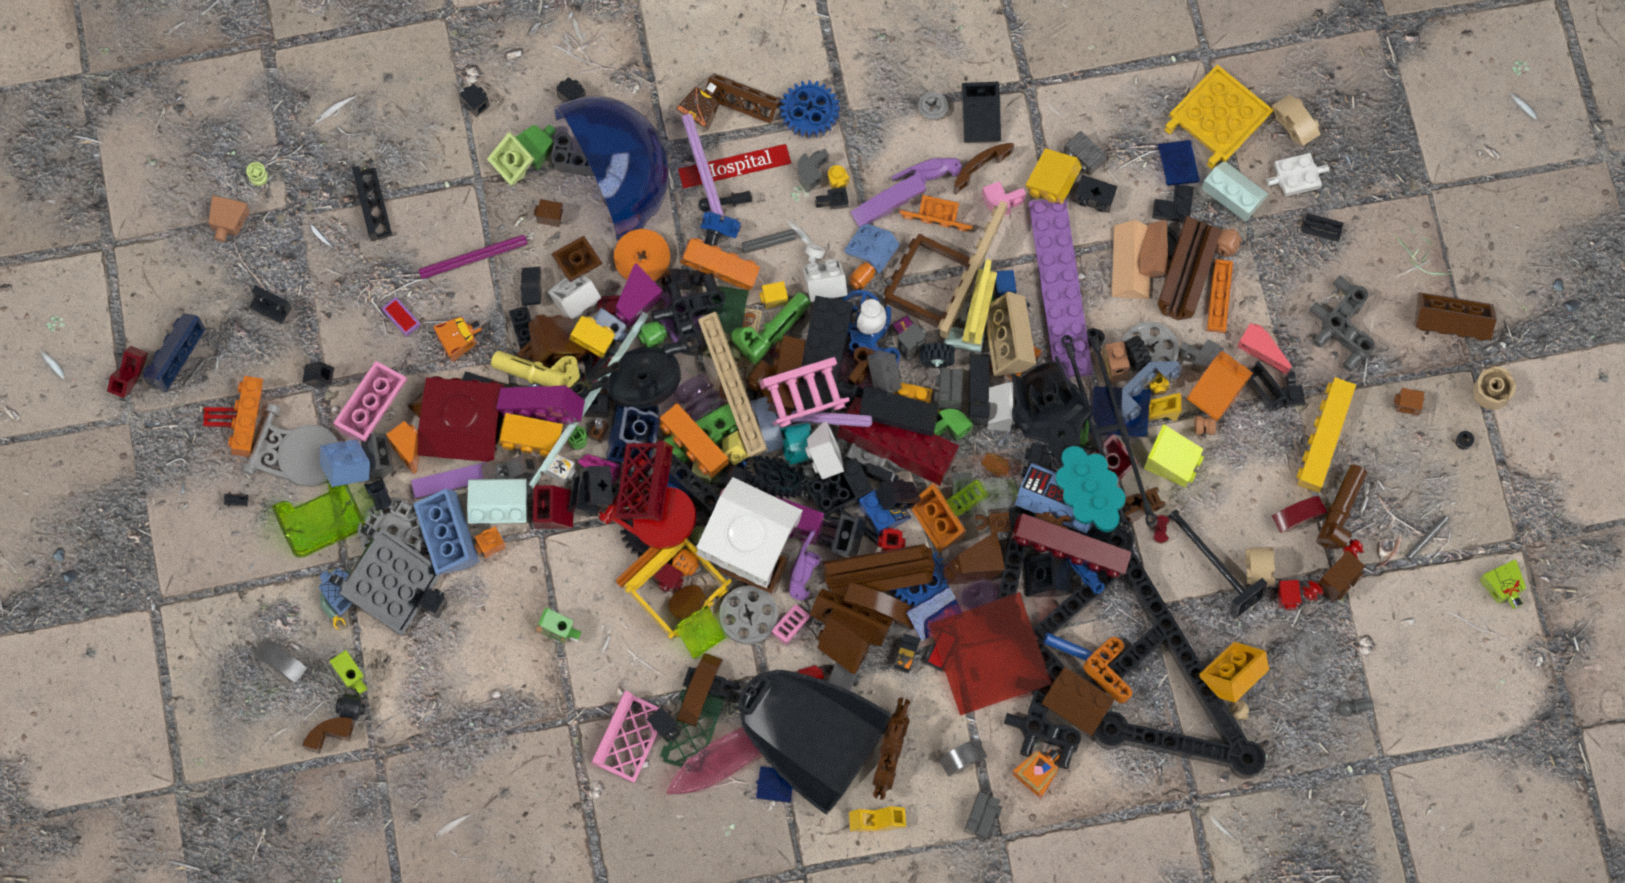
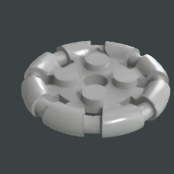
(395, 519)

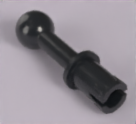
(735, 198)

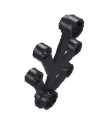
(583, 388)

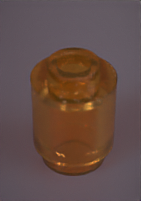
(996, 464)

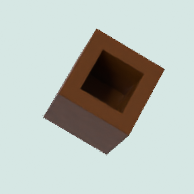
(549, 212)

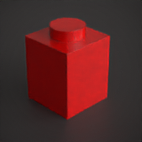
(1289, 594)

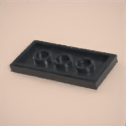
(899, 411)

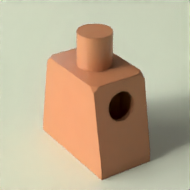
(227, 217)

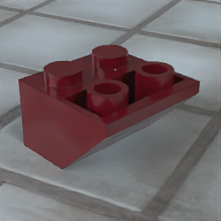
(551, 508)

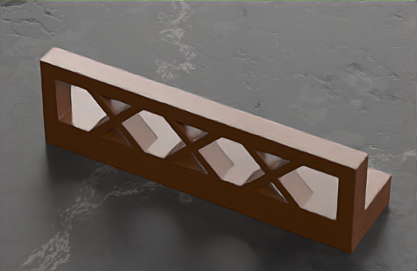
(747, 93)

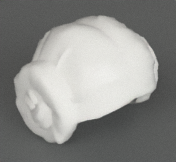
(871, 317)

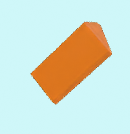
(938, 519)

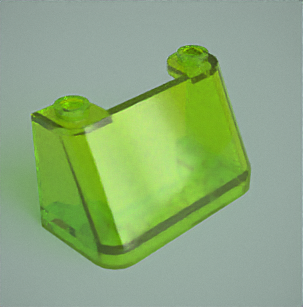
(319, 521)

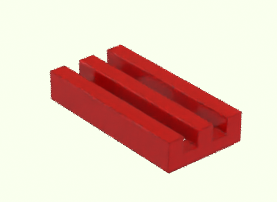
(207, 410)

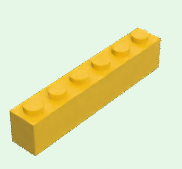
(1326, 434)

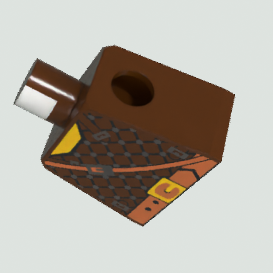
(701, 105)

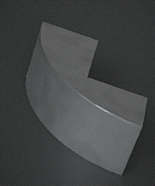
(517, 468)
(280, 660)

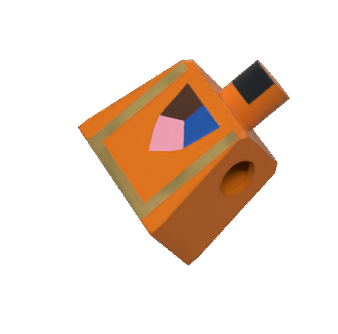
(1037, 771)

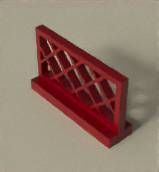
(659, 480)

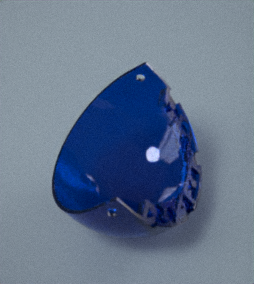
(623, 156)

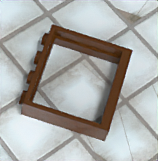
(897, 276)

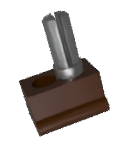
(598, 426)

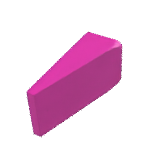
(590, 460)

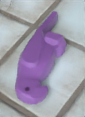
(932, 169)
(802, 570)

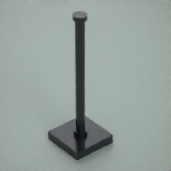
(1247, 597)

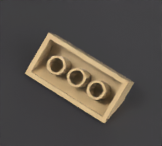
(1010, 335)

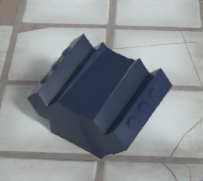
(632, 426)

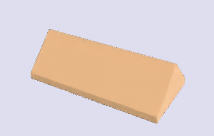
(1126, 275)

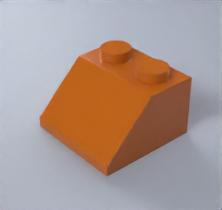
(405, 443)

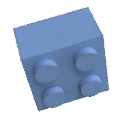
(344, 462)

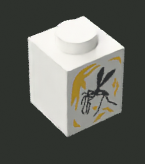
(562, 469)

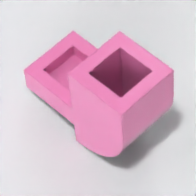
(995, 193)

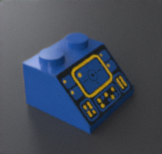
(880, 518)

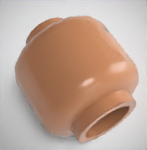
(1228, 242)

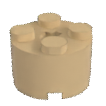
(1494, 398)
(1260, 565)

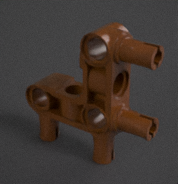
(891, 750)

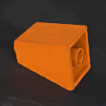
(1219, 385)

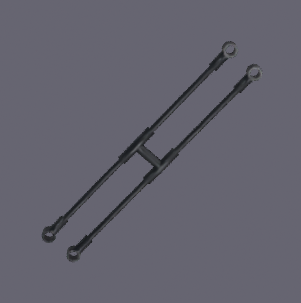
(1119, 426)

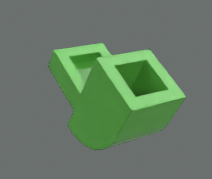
(953, 421)

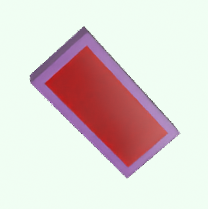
(401, 317)

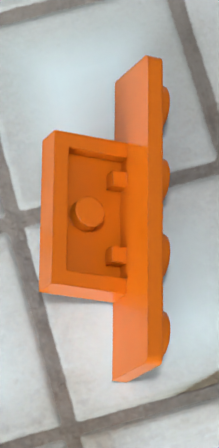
(937, 210)

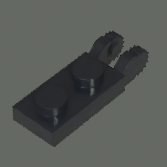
(717, 685)

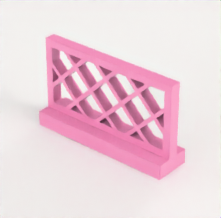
(611, 734)

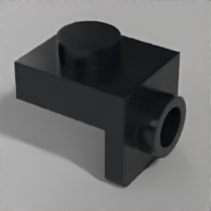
(681, 276)

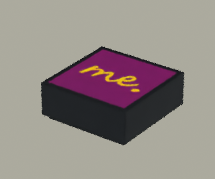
(902, 324)

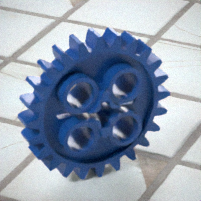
(805, 123)
(917, 598)

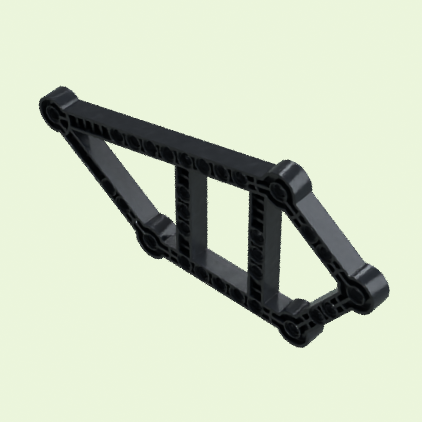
(1234, 740)

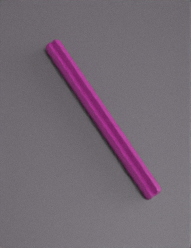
(473, 256)

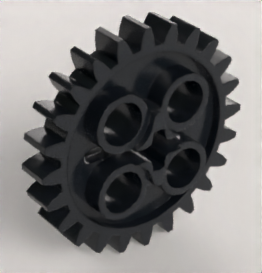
(774, 477)

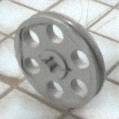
(1159, 350)
(743, 622)

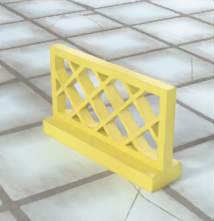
(980, 305)

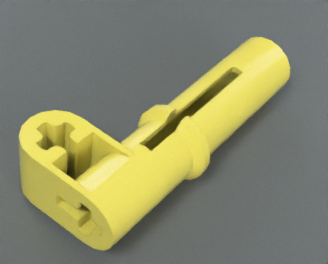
(562, 373)

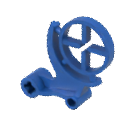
(857, 338)

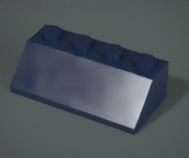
(174, 352)

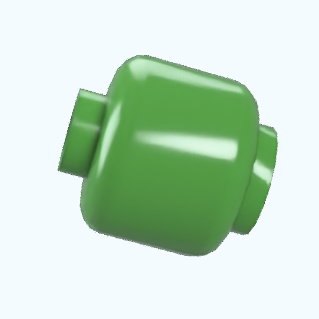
(652, 334)

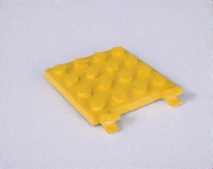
(1219, 114)

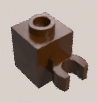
(996, 520)

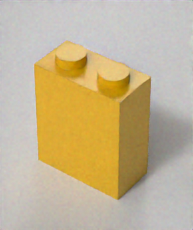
(1053, 176)

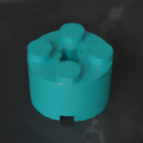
(795, 442)

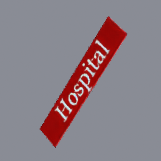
(737, 165)

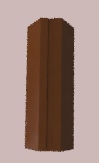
(1188, 275)
(881, 569)

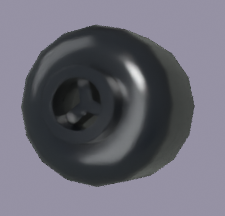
(350, 706)

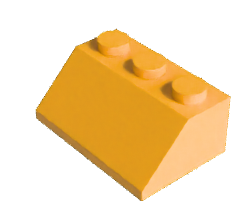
(528, 434)
(1235, 671)

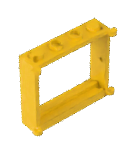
(654, 565)

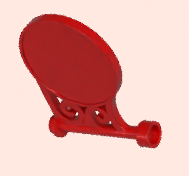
(677, 520)

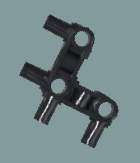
(683, 322)
(1047, 733)

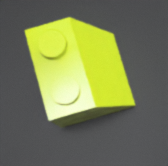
(1174, 457)

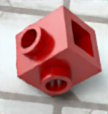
(891, 535)

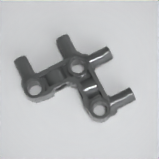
(1345, 333)

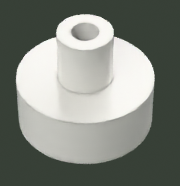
(815, 252)

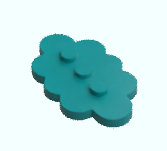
(1090, 488)

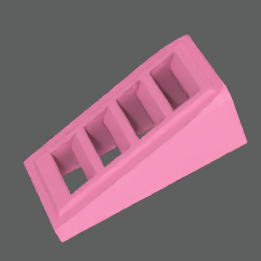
(782, 637)

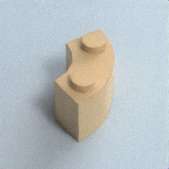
(1296, 120)

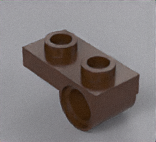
(858, 375)

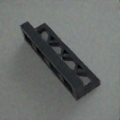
(364, 200)

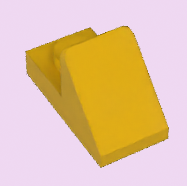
(1165, 406)

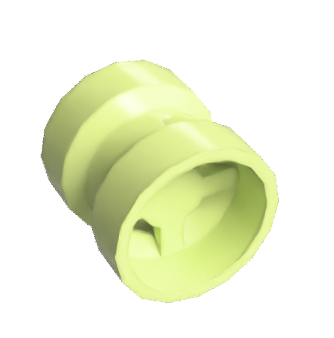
(257, 174)

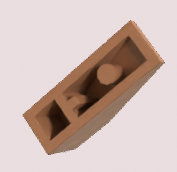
(1154, 251)

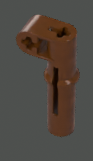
(1333, 533)

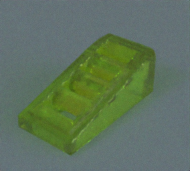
(964, 492)

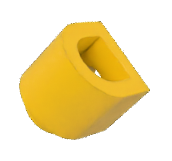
(838, 177)
(1159, 384)

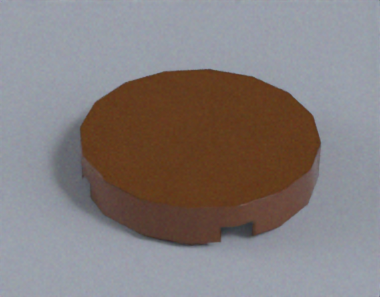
(686, 601)

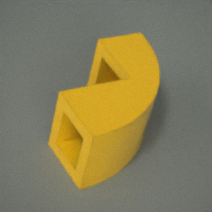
(877, 820)

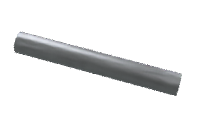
(1427, 537)

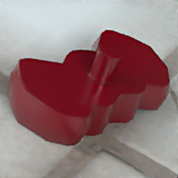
(1160, 529)

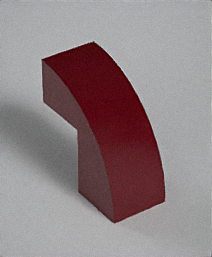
(125, 378)
(1298, 513)

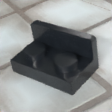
(269, 305)

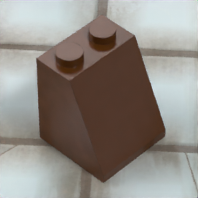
(551, 339)
(976, 563)
(845, 639)

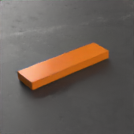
(1219, 296)

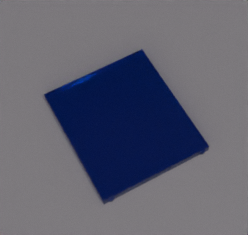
(1103, 411)

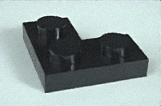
(1176, 209)

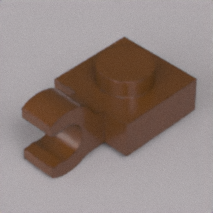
(1049, 517)

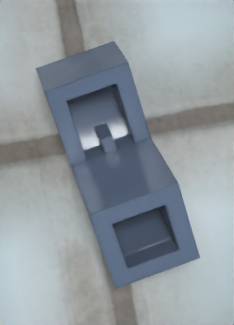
(765, 418)

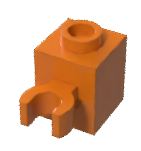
(489, 542)

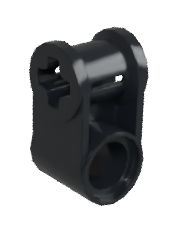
(379, 494)

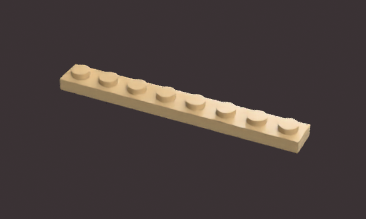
(975, 263)
(733, 385)

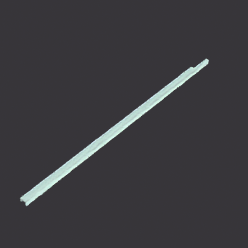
(589, 399)

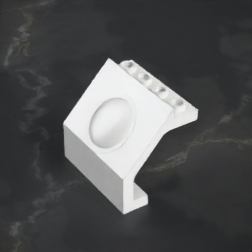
(748, 531)

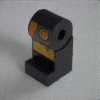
(906, 653)

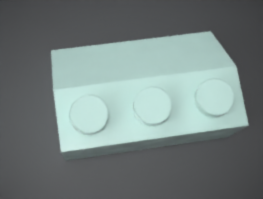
(1234, 190)
(497, 501)

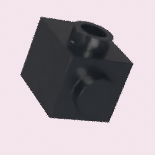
(569, 89)
(474, 99)
(318, 374)
(599, 406)
(433, 602)

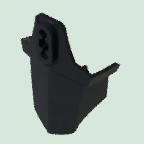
(1050, 407)

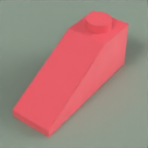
(1261, 346)

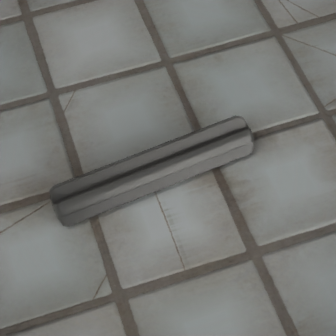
(768, 240)

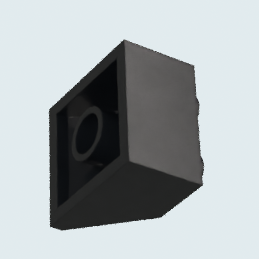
(1046, 576)

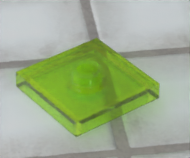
(700, 632)

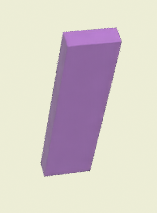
(451, 480)

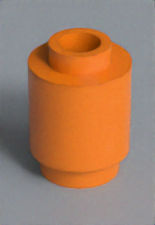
(861, 276)

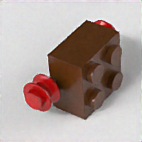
(1340, 576)

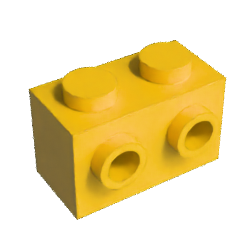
(592, 336)

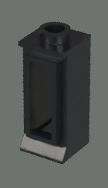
(1272, 386)

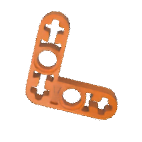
(1101, 665)

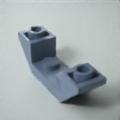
(1168, 369)

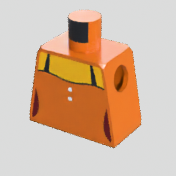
(457, 336)

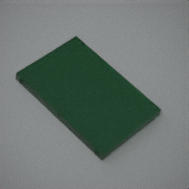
(734, 308)

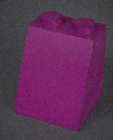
(637, 297)

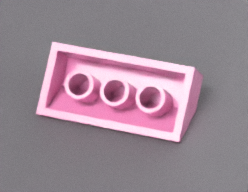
(369, 402)

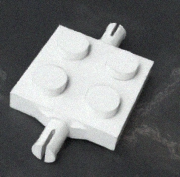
(1297, 174)

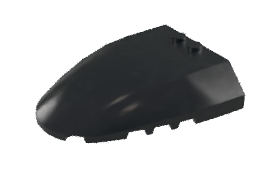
(811, 732)

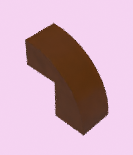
(335, 727)

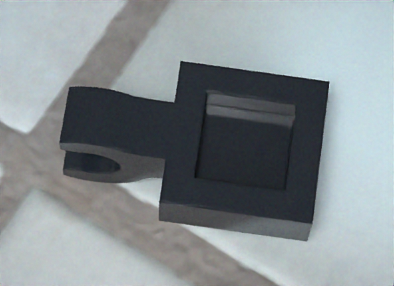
(835, 198)
(1294, 393)

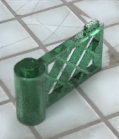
(712, 710)

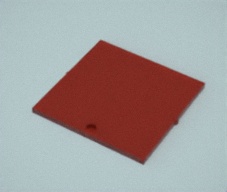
(990, 654)

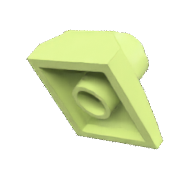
(511, 159)

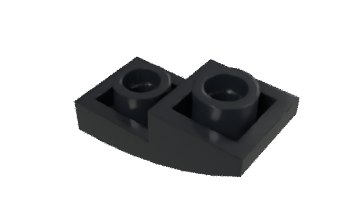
(531, 286)
(520, 319)

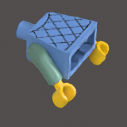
(330, 601)

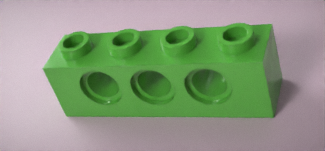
(707, 424)

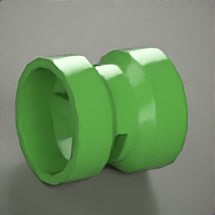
(580, 440)

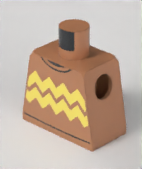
(1116, 358)

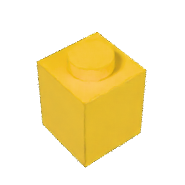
(774, 295)

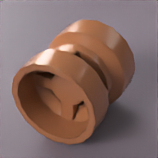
(1204, 425)

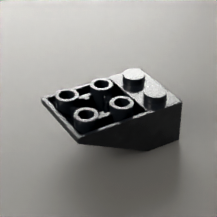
(981, 112)
(840, 490)

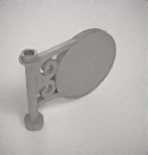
(297, 451)

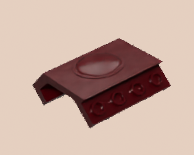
(459, 419)

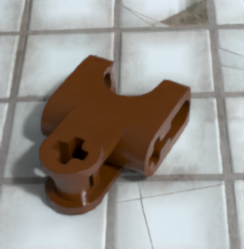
(1133, 504)

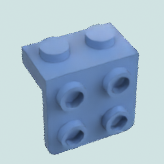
(873, 246)

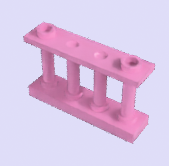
(790, 379)

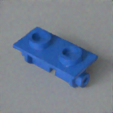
(728, 227)

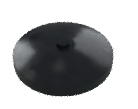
(645, 379)

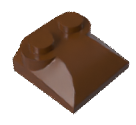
(576, 259)

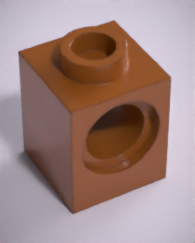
(1409, 401)

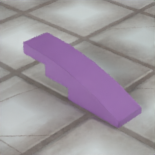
(888, 200)

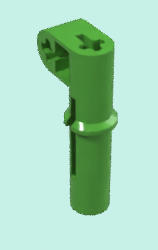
(772, 331)

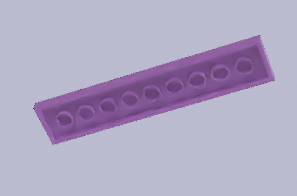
(1060, 283)

